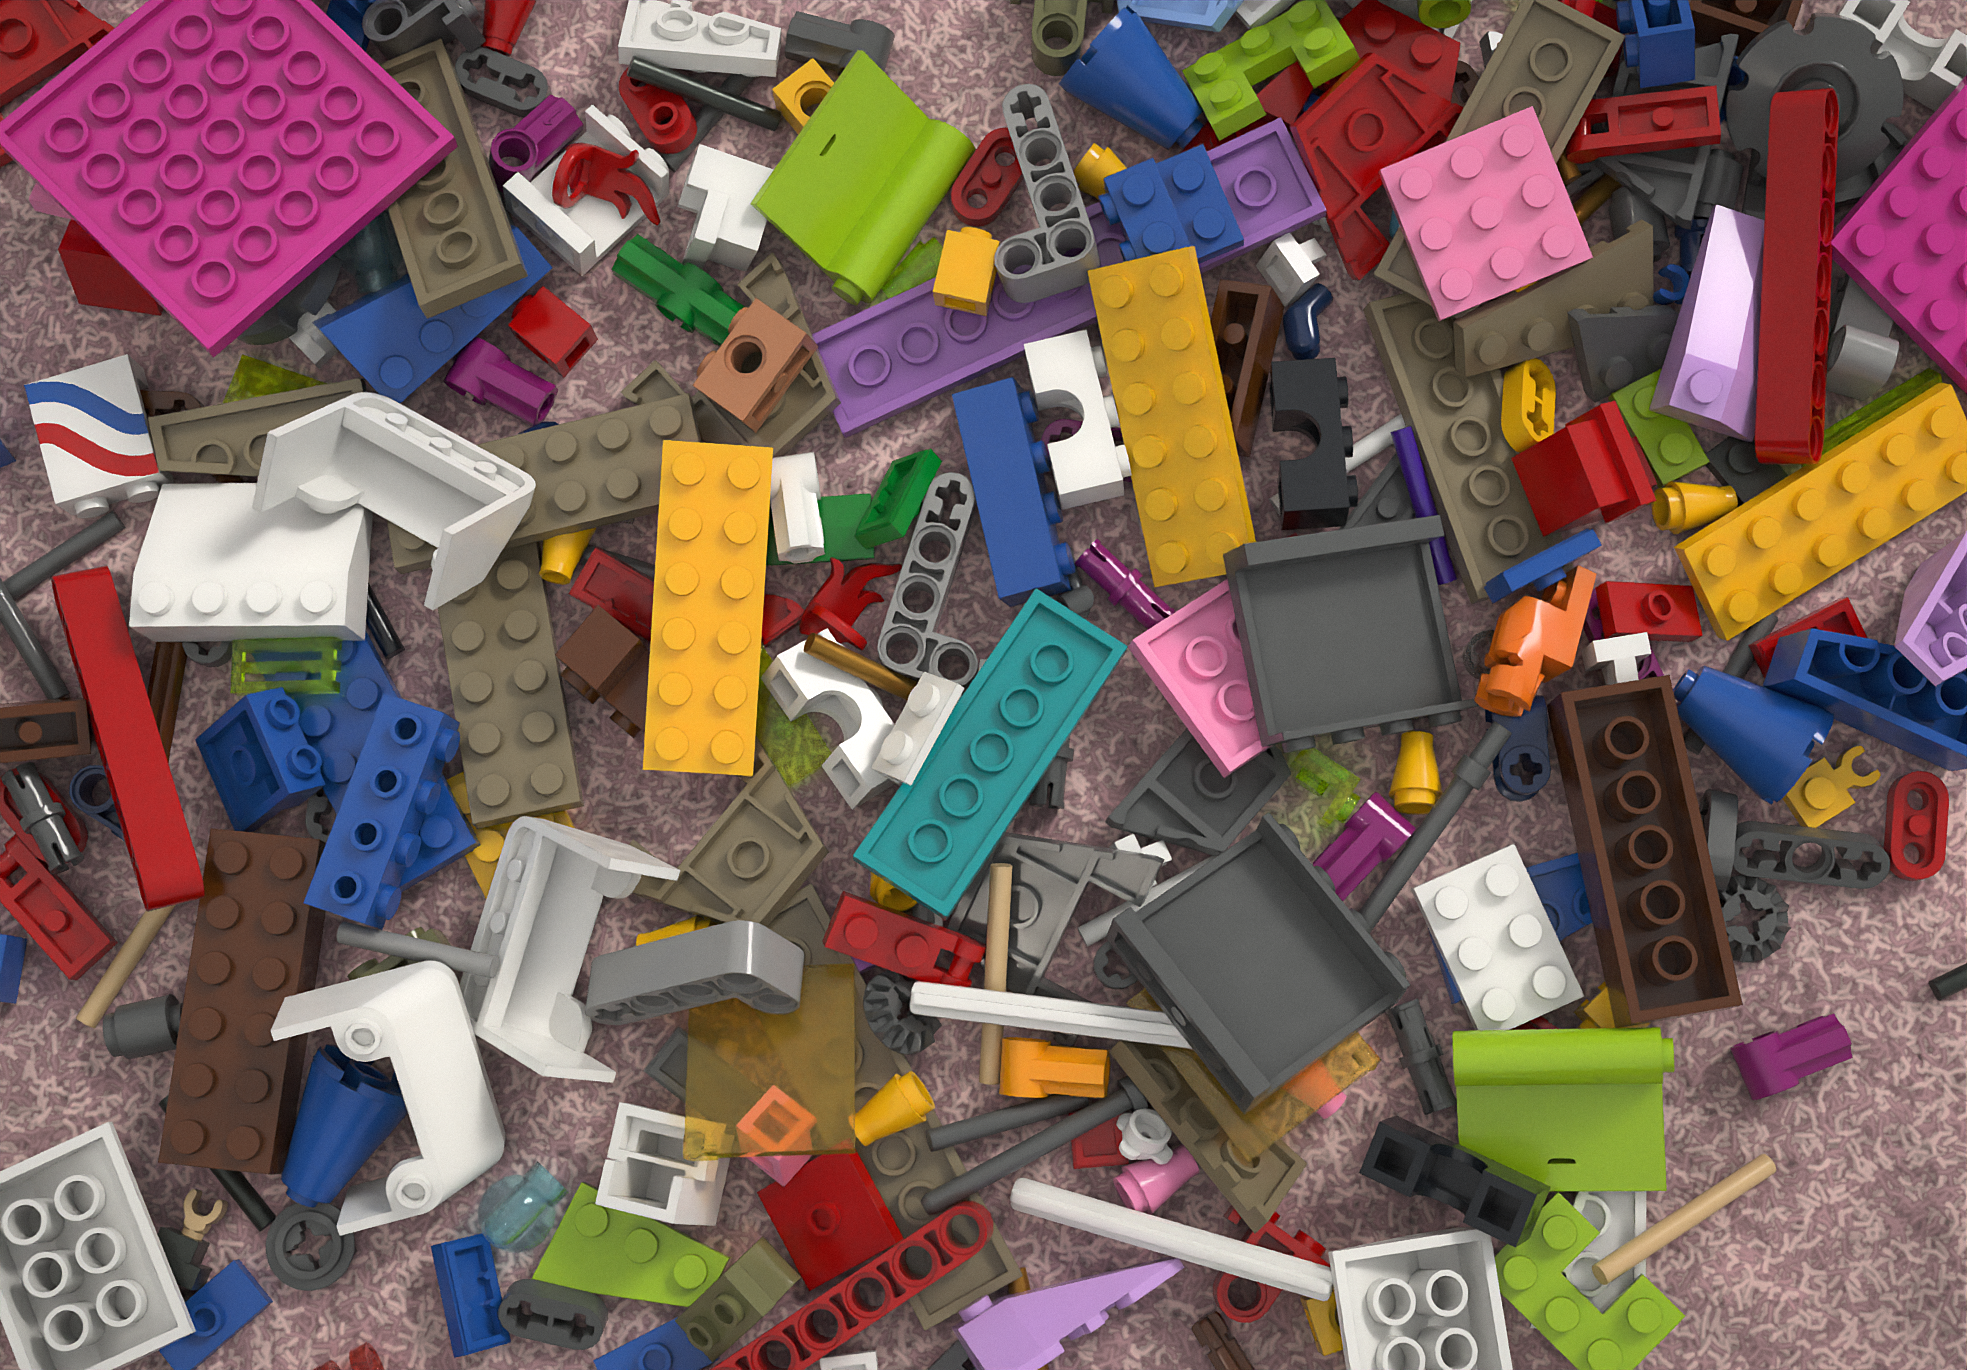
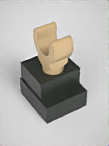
(185, 1247)

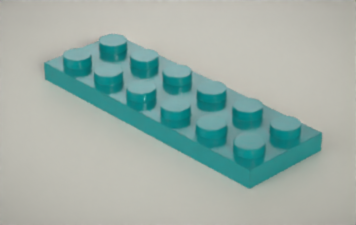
(990, 754)

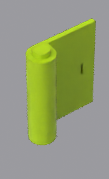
(862, 179)
(1566, 1104)

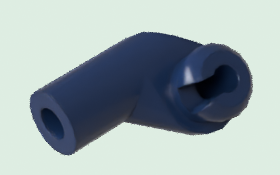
(1301, 322)

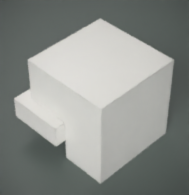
(726, 223)
(653, 1176)

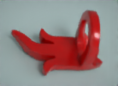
(602, 175)
(843, 600)

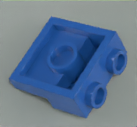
(1171, 207)
(260, 759)

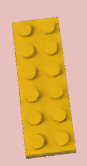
(1172, 413)
(1829, 512)
(707, 608)

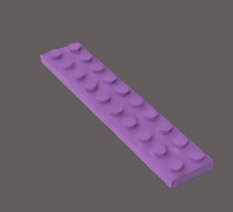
(917, 350)

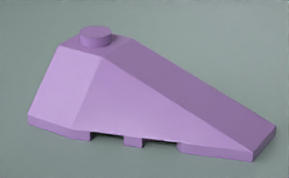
(1715, 342)
(1935, 614)
(1026, 1326)

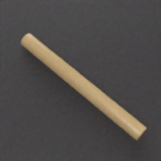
(995, 966)
(1683, 1219)

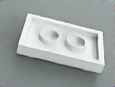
(1497, 941)

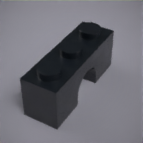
(1308, 400)
(1431, 1166)

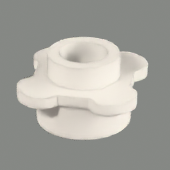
(1144, 1136)

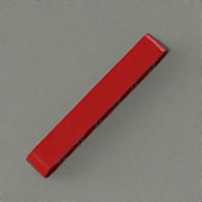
(1796, 276)
(127, 739)
(845, 1300)

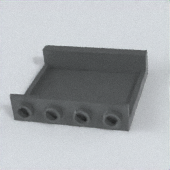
(1344, 633)
(1259, 963)

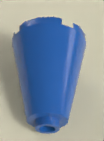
(1135, 83)
(1752, 728)
(339, 1125)

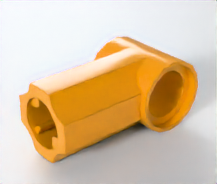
(1037, 1069)

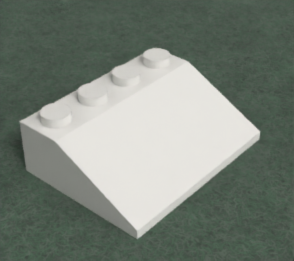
(241, 574)
(83, 1261)
(1421, 1303)

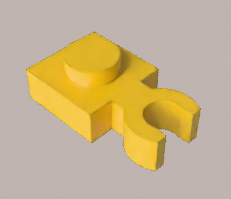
(1823, 790)

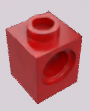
(552, 330)

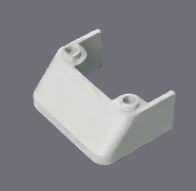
(406, 472)
(540, 929)
(426, 1030)

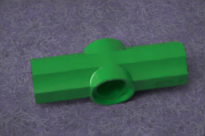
(677, 289)

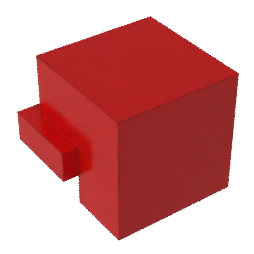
(99, 278)
(1584, 473)

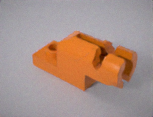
(1534, 643)

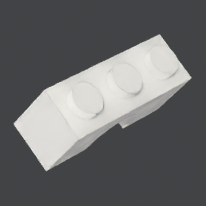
(1927, 65)
(1067, 375)
(811, 685)

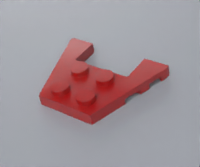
(1387, 33)
(39, 41)
(1355, 130)

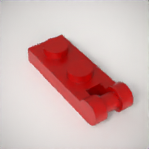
(1647, 124)
(51, 912)
(900, 942)

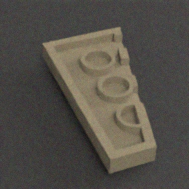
(1536, 319)
(234, 434)
(1251, 1187)

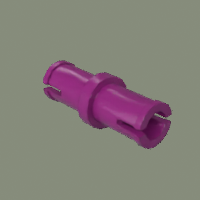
(1123, 585)

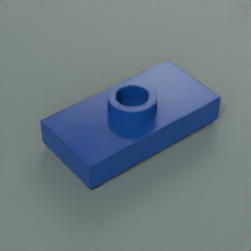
(1544, 567)
(469, 1294)
(217, 1314)
(656, 1350)

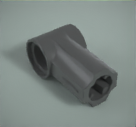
(835, 43)

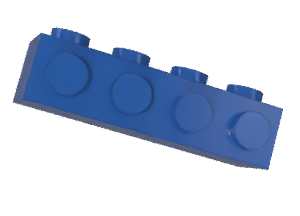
(1658, 40)
(1012, 491)
(384, 812)

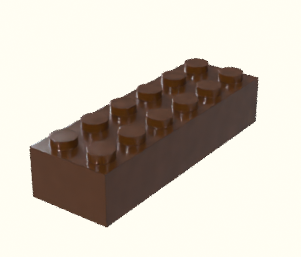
(1643, 852)
(250, 949)

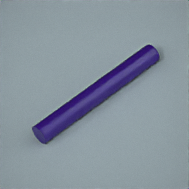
(1422, 498)

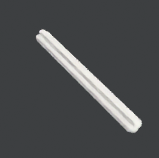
(1044, 1014)
(1173, 1239)

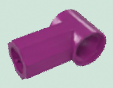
(534, 140)
(496, 380)
(1368, 838)
(1779, 1059)

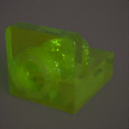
(1322, 774)

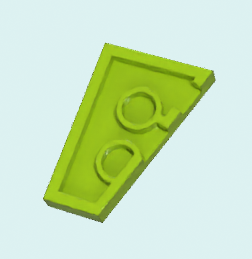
(627, 1255)

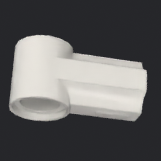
(796, 508)

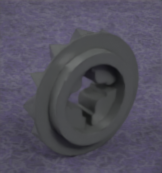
(1768, 931)
(881, 1007)
(301, 1270)

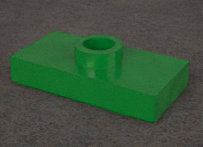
(898, 498)

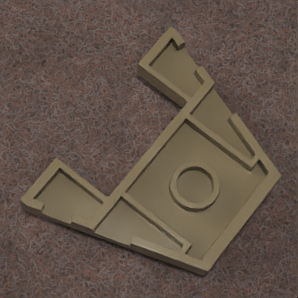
(800, 408)
(747, 858)

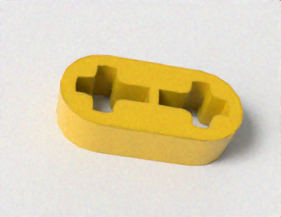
(1528, 404)

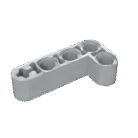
(1046, 186)
(1858, 343)
(934, 579)
(697, 970)

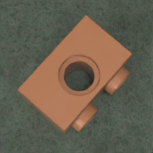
(754, 394)

